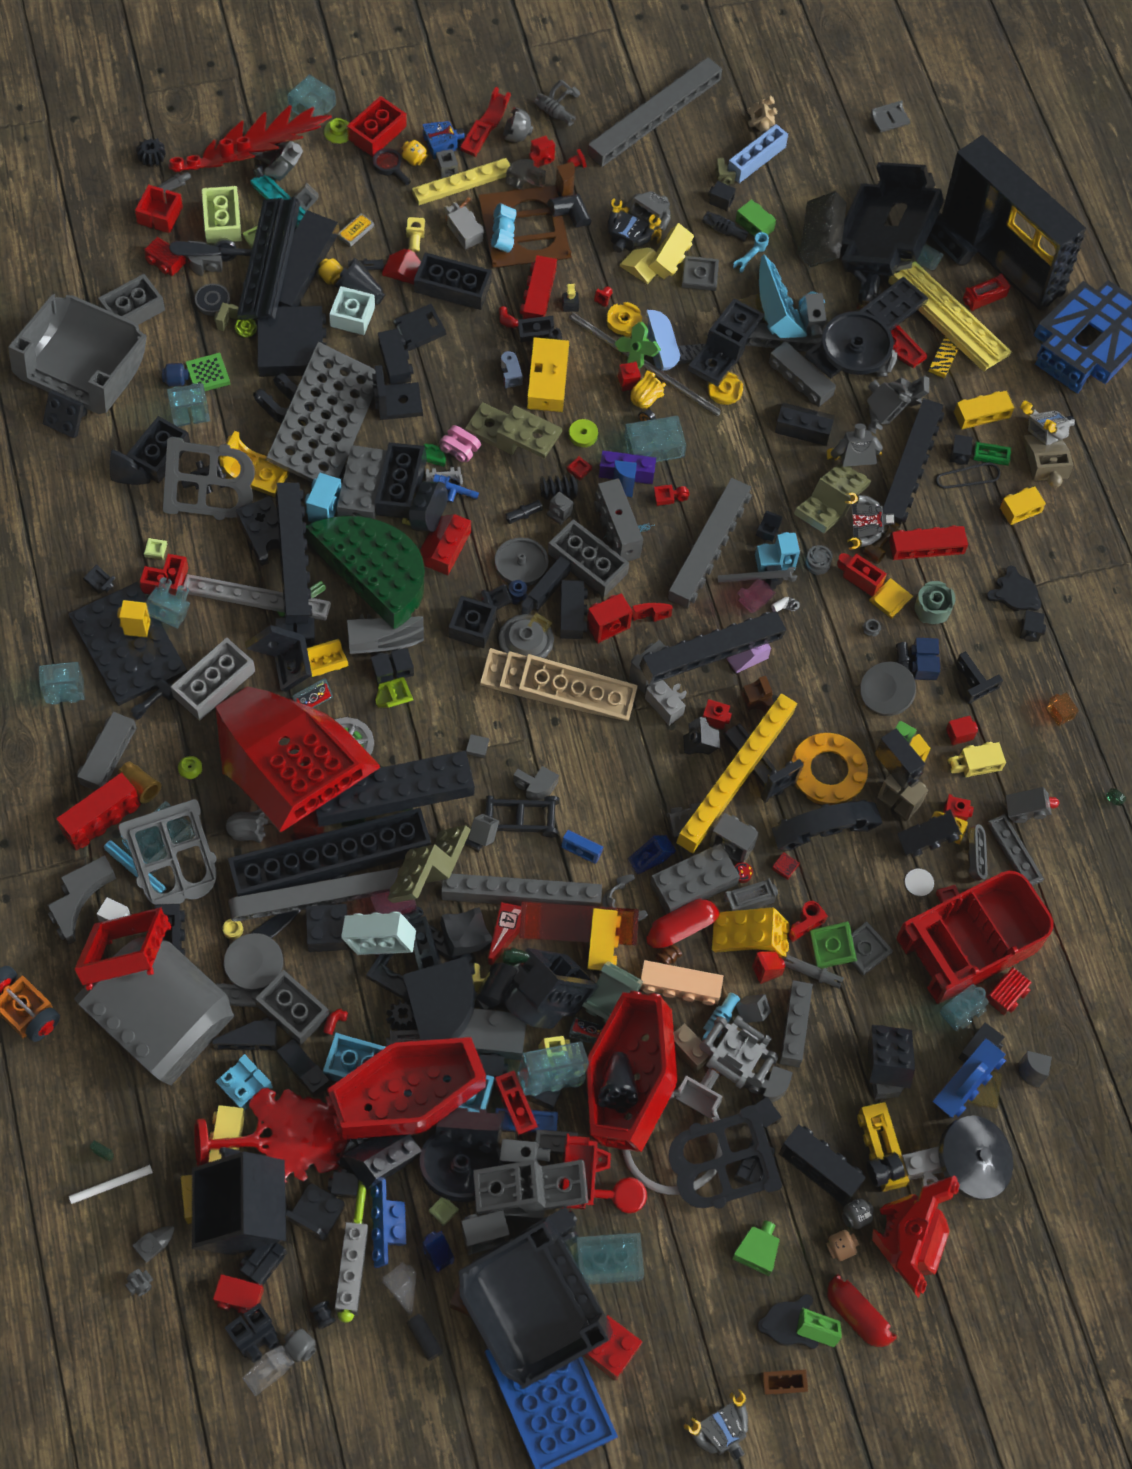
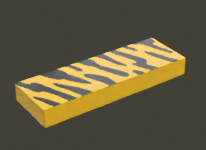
(944, 358)

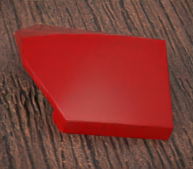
(402, 266)

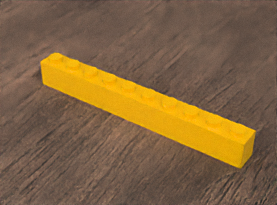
(736, 773)

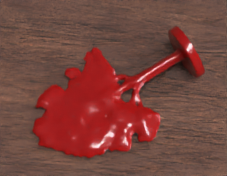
(300, 1135)

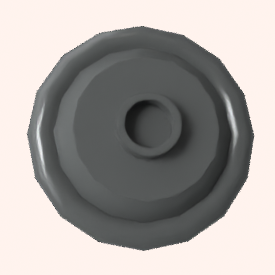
(525, 640)

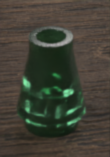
(514, 956)

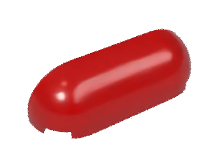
(682, 923)
(859, 1313)

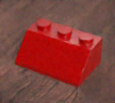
(445, 544)

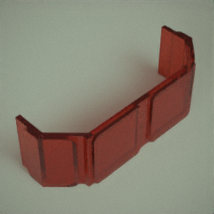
(572, 922)

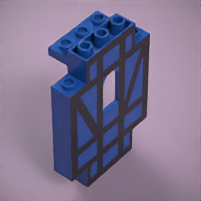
(1104, 309)

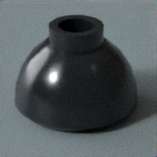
(227, 243)

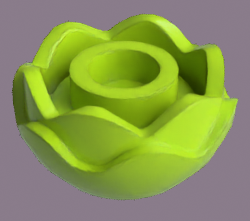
(246, 332)
(194, 771)

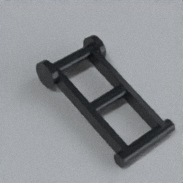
(549, 801)

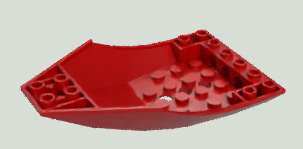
(273, 778)

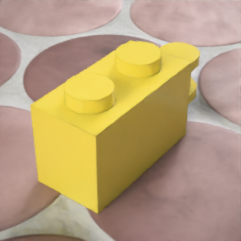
(978, 759)

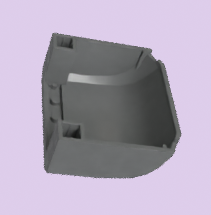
(78, 352)
(160, 1016)

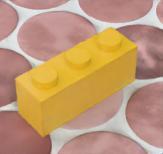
(983, 409)
(603, 938)

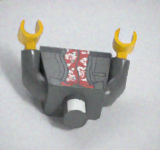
(867, 520)

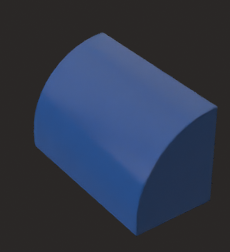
(626, 473)

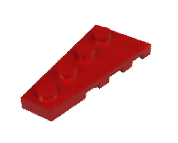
(906, 348)

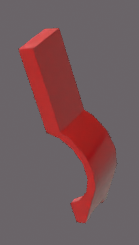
(483, 127)

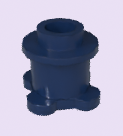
(518, 591)

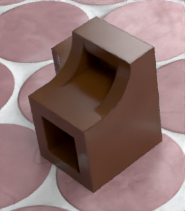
(758, 695)

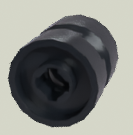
(888, 1168)

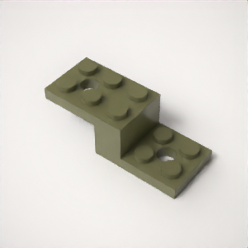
(513, 430)
(828, 499)
(428, 864)

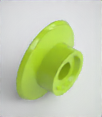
(336, 131)

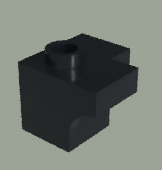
(701, 738)

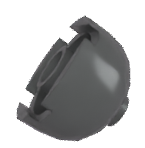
(517, 126)

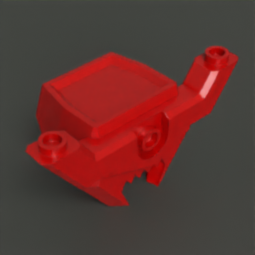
(916, 1232)

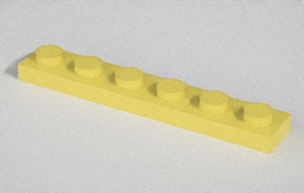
(461, 181)

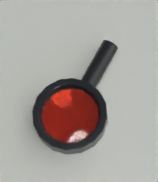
(389, 162)

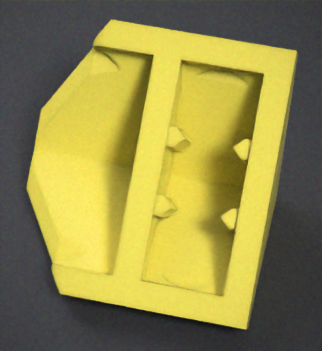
(638, 262)

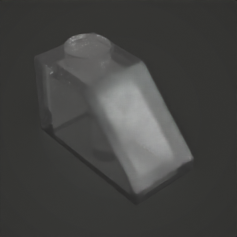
(402, 1285)
(268, 1369)

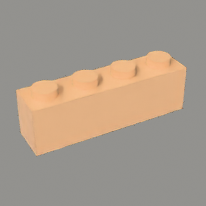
(681, 982)

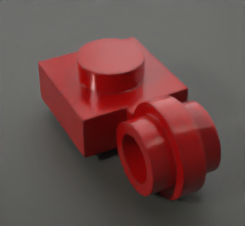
(665, 494)

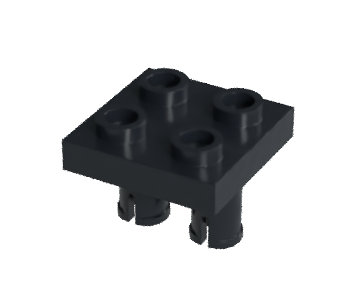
(63, 413)

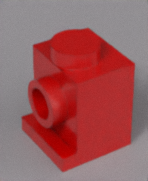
(955, 803)

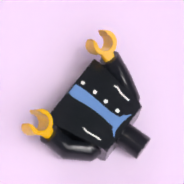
(628, 230)

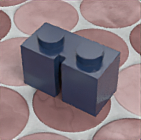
(925, 664)

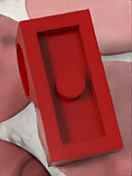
(808, 922)

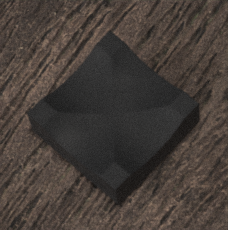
(465, 932)

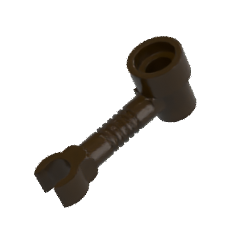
(875, 551)

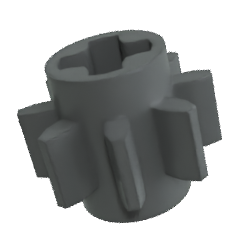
(139, 1282)

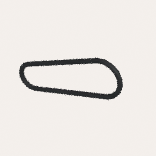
(966, 468)

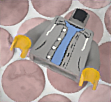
(1047, 426)

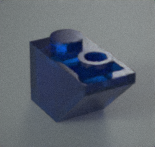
(438, 1251)

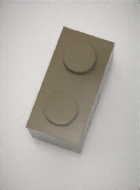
(688, 1048)

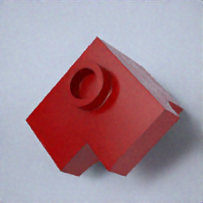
(542, 151)

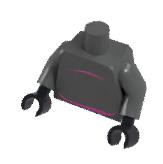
(282, 162)

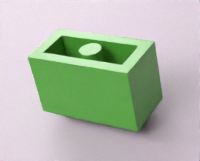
(755, 219)

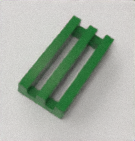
(991, 455)

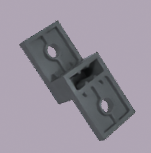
(530, 1186)

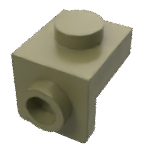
(225, 313)

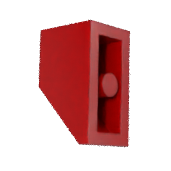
(768, 966)

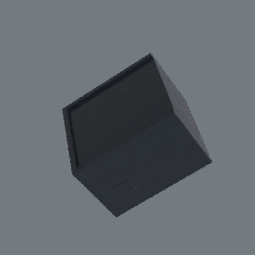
(238, 1202)

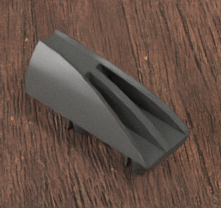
(378, 635)

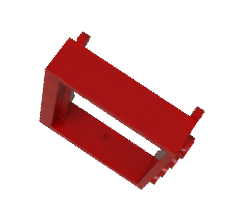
(92, 969)

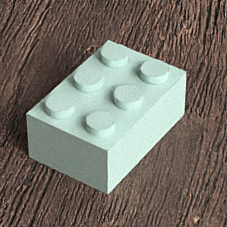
(378, 933)

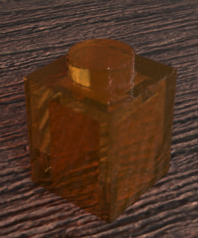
(1062, 708)

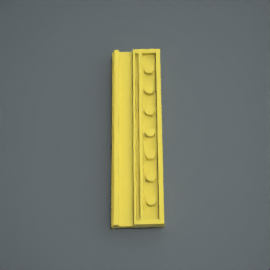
(955, 320)

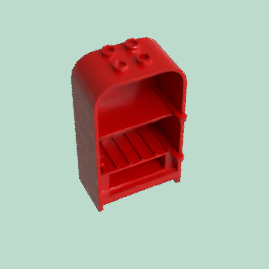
(977, 933)

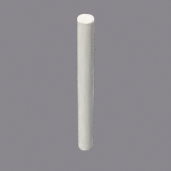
(110, 1184)

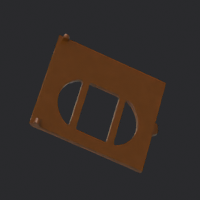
(519, 255)

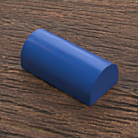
(581, 846)

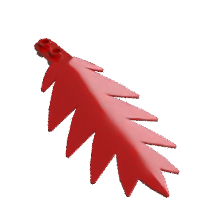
(236, 147)

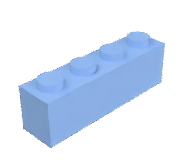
(758, 153)

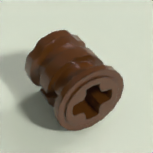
(668, 955)

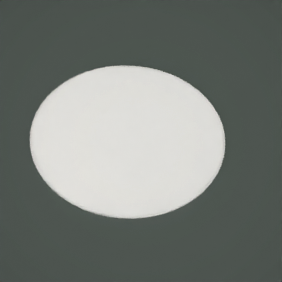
(919, 882)

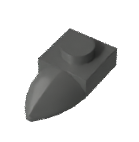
(153, 1242)

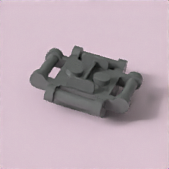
(738, 1052)

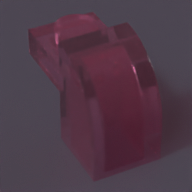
(756, 595)

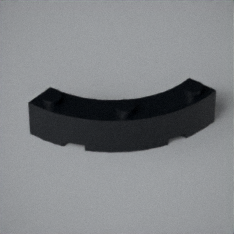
(825, 822)

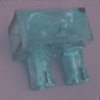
(166, 606)
(964, 1007)

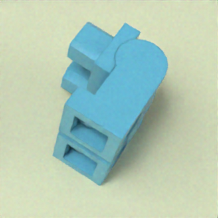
(243, 1082)

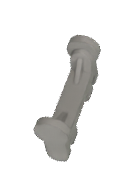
(456, 475)

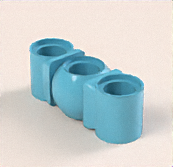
(503, 228)

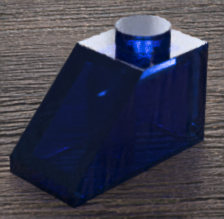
(652, 853)

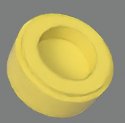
(232, 929)

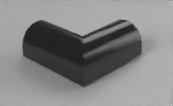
(570, 205)

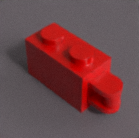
(861, 573)

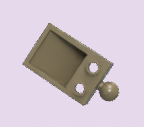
(1049, 461)

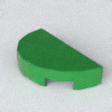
(435, 455)

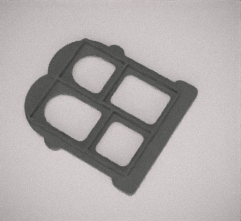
(240, 484)
(182, 888)

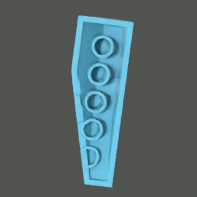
(777, 304)

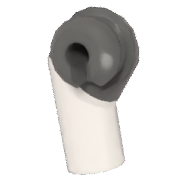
(786, 603)

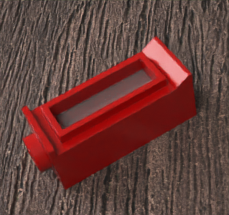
(986, 292)

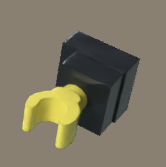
(570, 299)

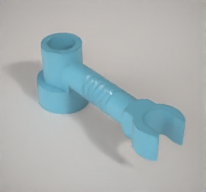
(761, 242)

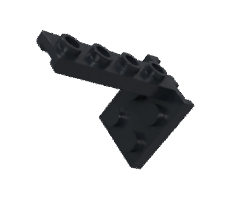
(771, 779)

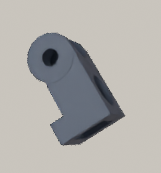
(510, 365)

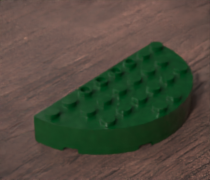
(373, 561)

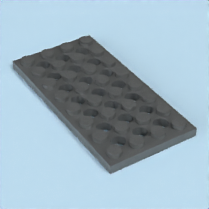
(336, 413)

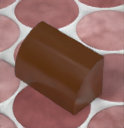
(565, 179)
(784, 1382)

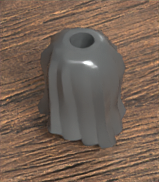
(247, 826)

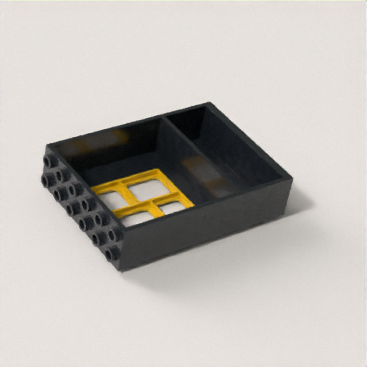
(982, 207)

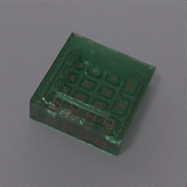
(101, 1151)

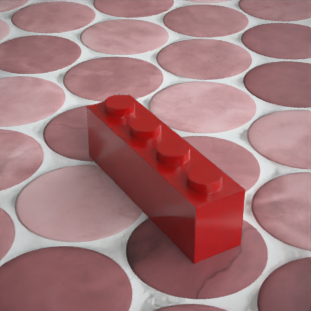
(540, 287)
(928, 542)

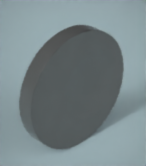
(521, 560)
(888, 688)
(253, 962)

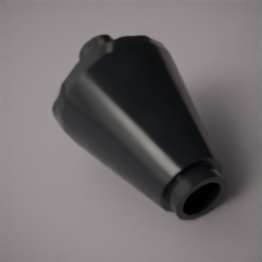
(359, 279)
(618, 1084)

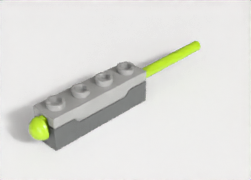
(352, 1262)

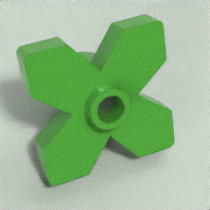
(639, 345)

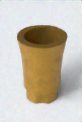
(145, 785)

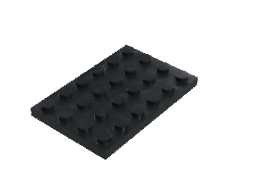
(126, 662)

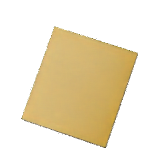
(891, 598)

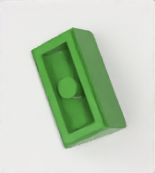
(819, 1327)

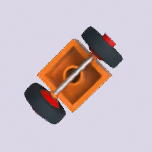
(25, 1006)

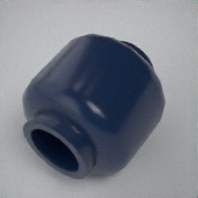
(175, 374)

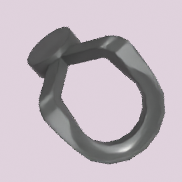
(575, 92)

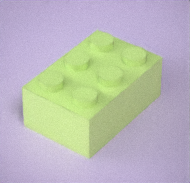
(221, 214)

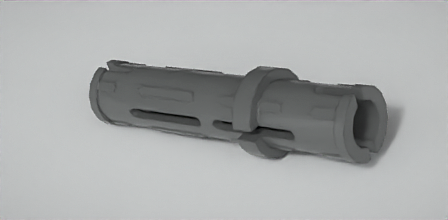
(814, 971)

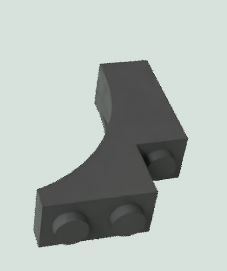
(78, 888)

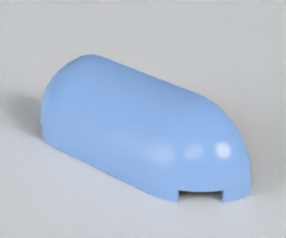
(661, 331)

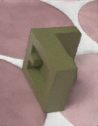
(722, 173)

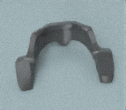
(608, 901)

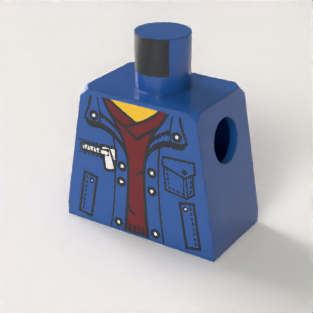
(441, 137)

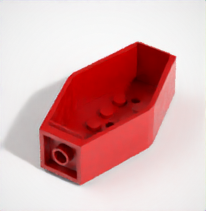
(652, 1059)
(404, 1067)

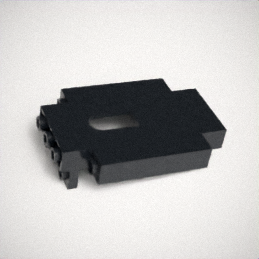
(878, 247)

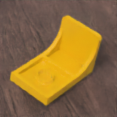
(266, 473)
(751, 930)

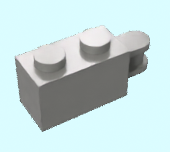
(464, 225)

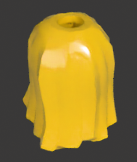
(647, 391)

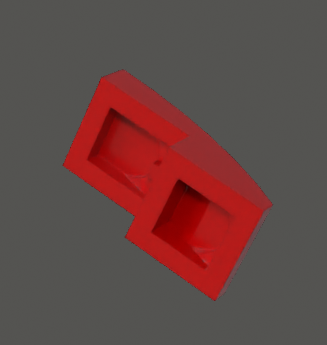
(656, 610)

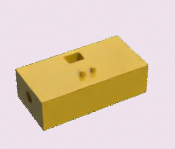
(548, 374)

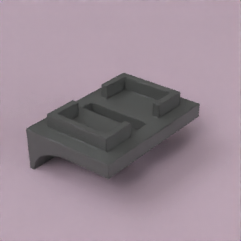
(896, 113)

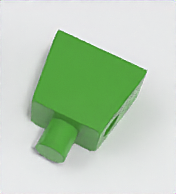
(759, 1249)

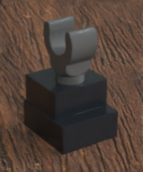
(777, 581)

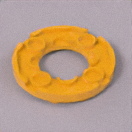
(848, 751)

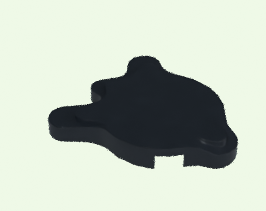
(1016, 591)
(783, 1321)

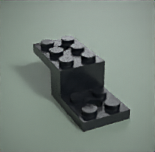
(726, 342)

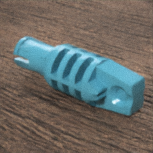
(723, 1011)

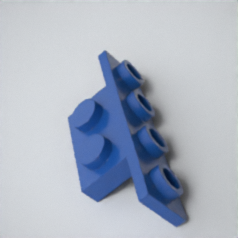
(388, 1224)

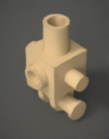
(762, 115)

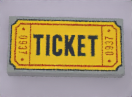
(355, 230)

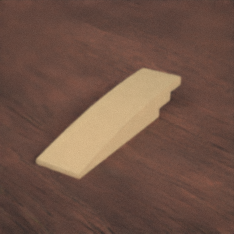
(558, 684)

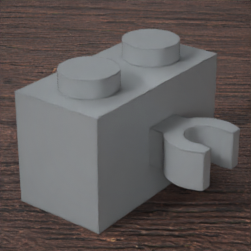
(666, 701)
(923, 1165)

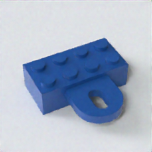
(969, 1078)

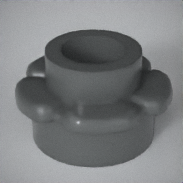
(874, 624)

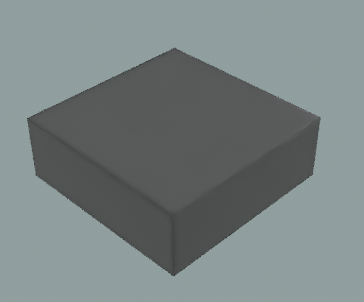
(477, 746)

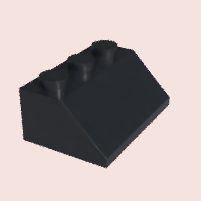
(804, 424)
(381, 1158)

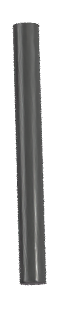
(754, 576)

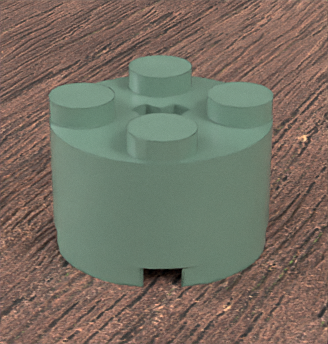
(934, 602)

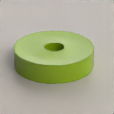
(583, 440)

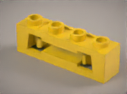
(873, 1115)

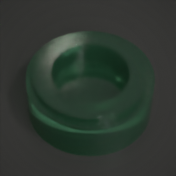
(1116, 797)

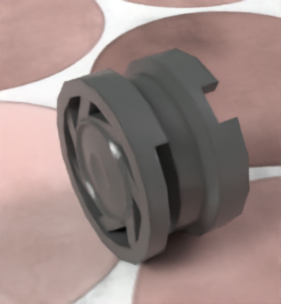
(818, 559)

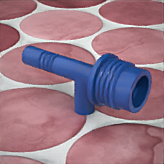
(454, 488)

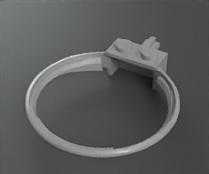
(700, 1098)

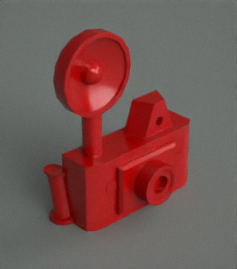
(627, 1194)

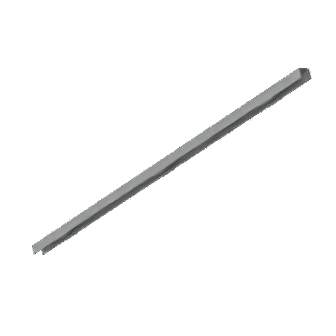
(648, 366)

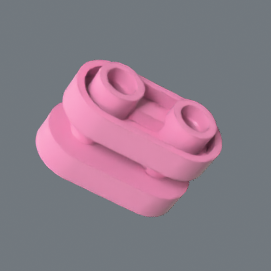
(459, 443)

